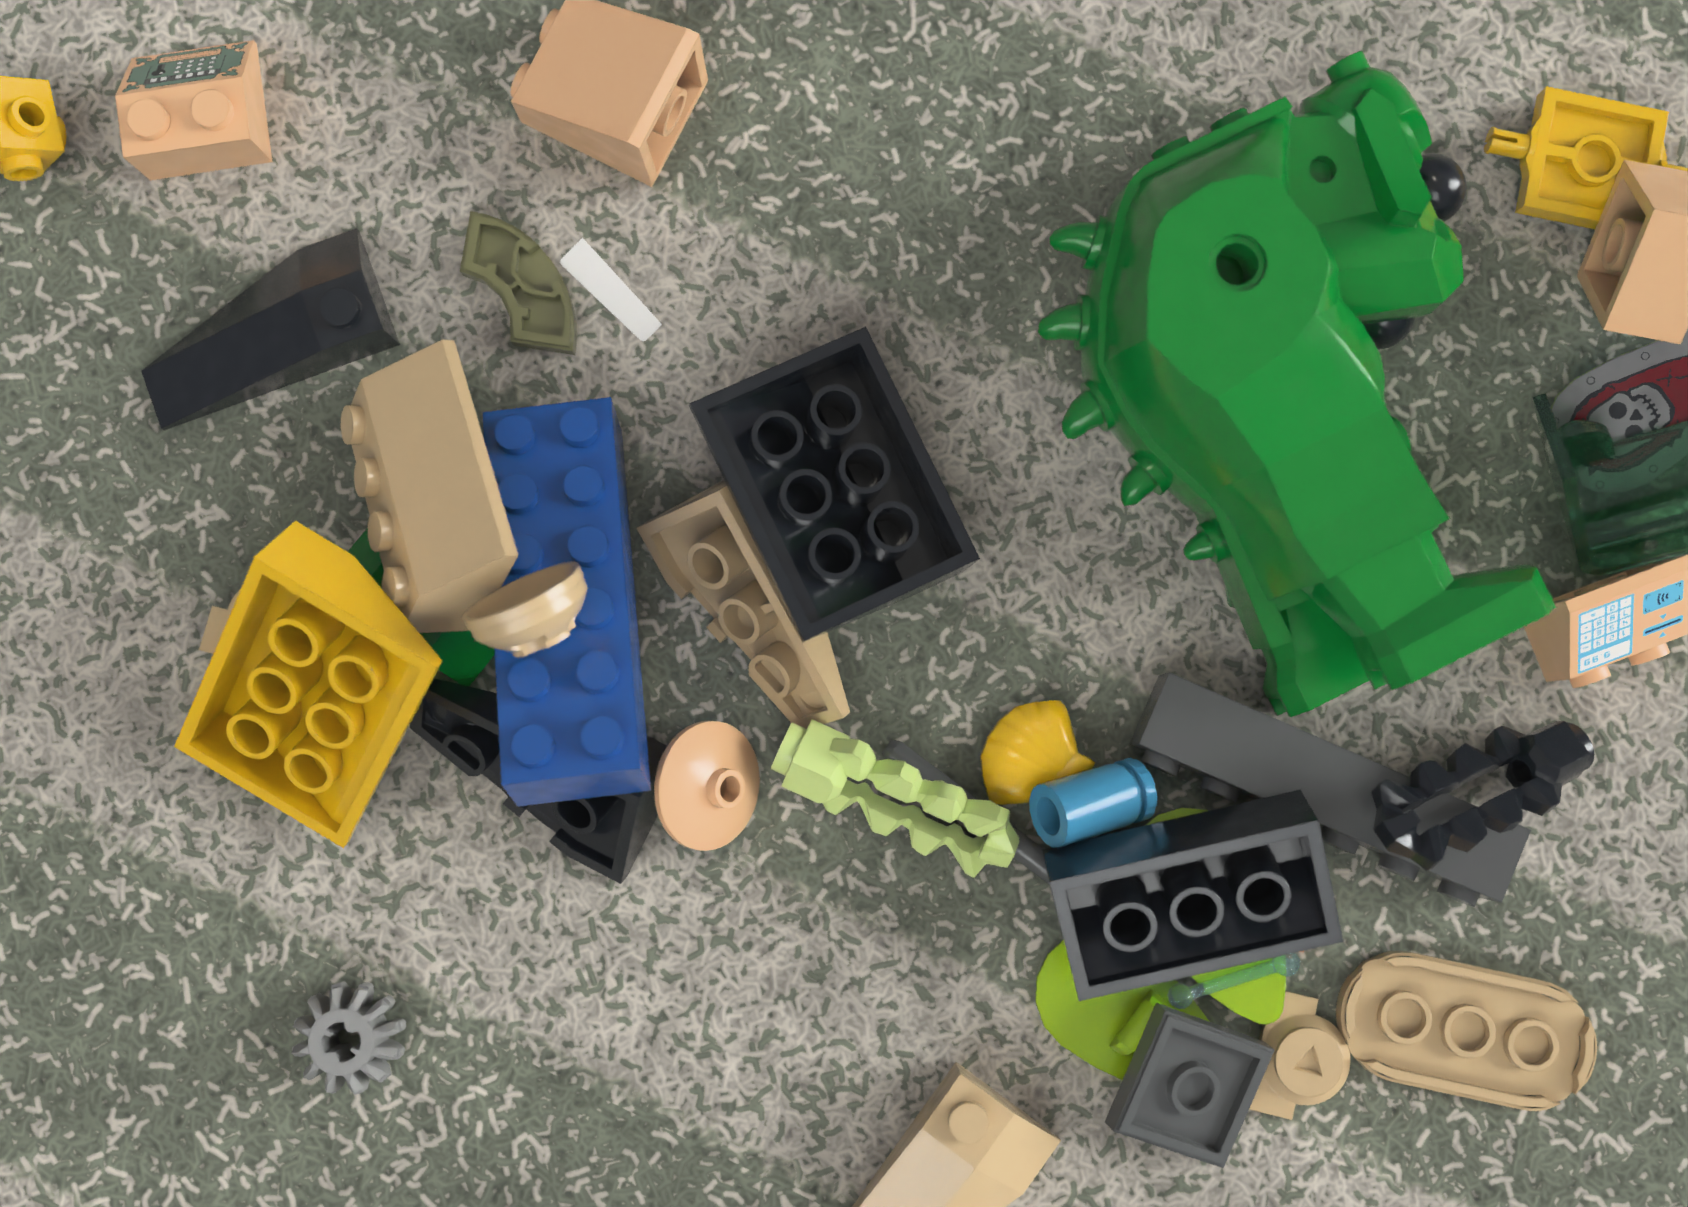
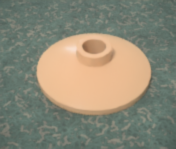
(706, 785)

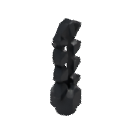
(1533, 764)

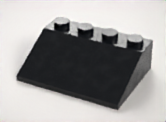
(834, 484)

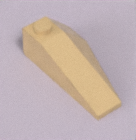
(710, 552)
(962, 1151)

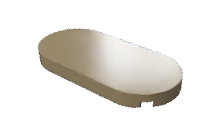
(1466, 1030)

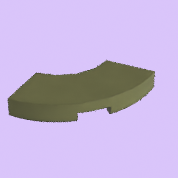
(524, 280)

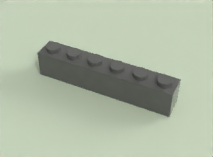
(1266, 757)

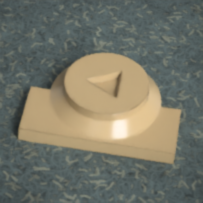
(1307, 1060)

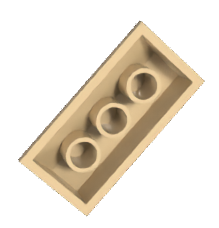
(428, 488)

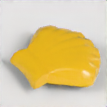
(1028, 749)

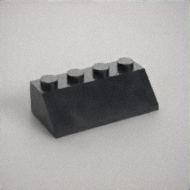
(1193, 895)

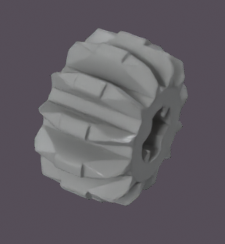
(342, 1060)

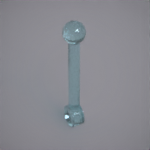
(1181, 995)

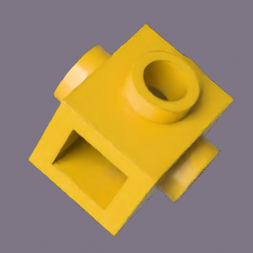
(29, 128)

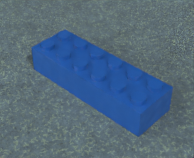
(577, 708)

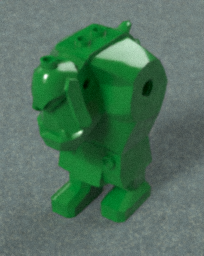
(1245, 385)

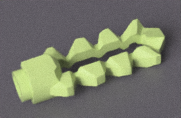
(818, 767)

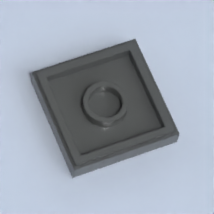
(1189, 1085)

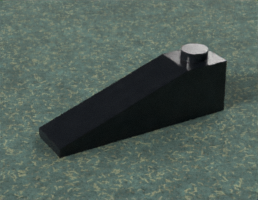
(288, 326)
(593, 831)

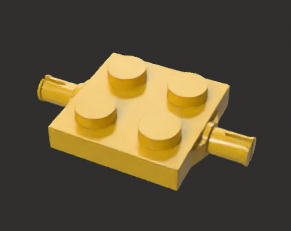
(1577, 152)

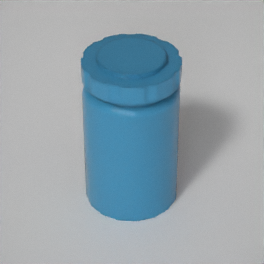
(1092, 802)

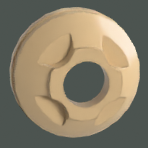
(530, 610)

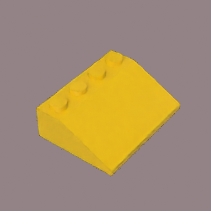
(309, 685)

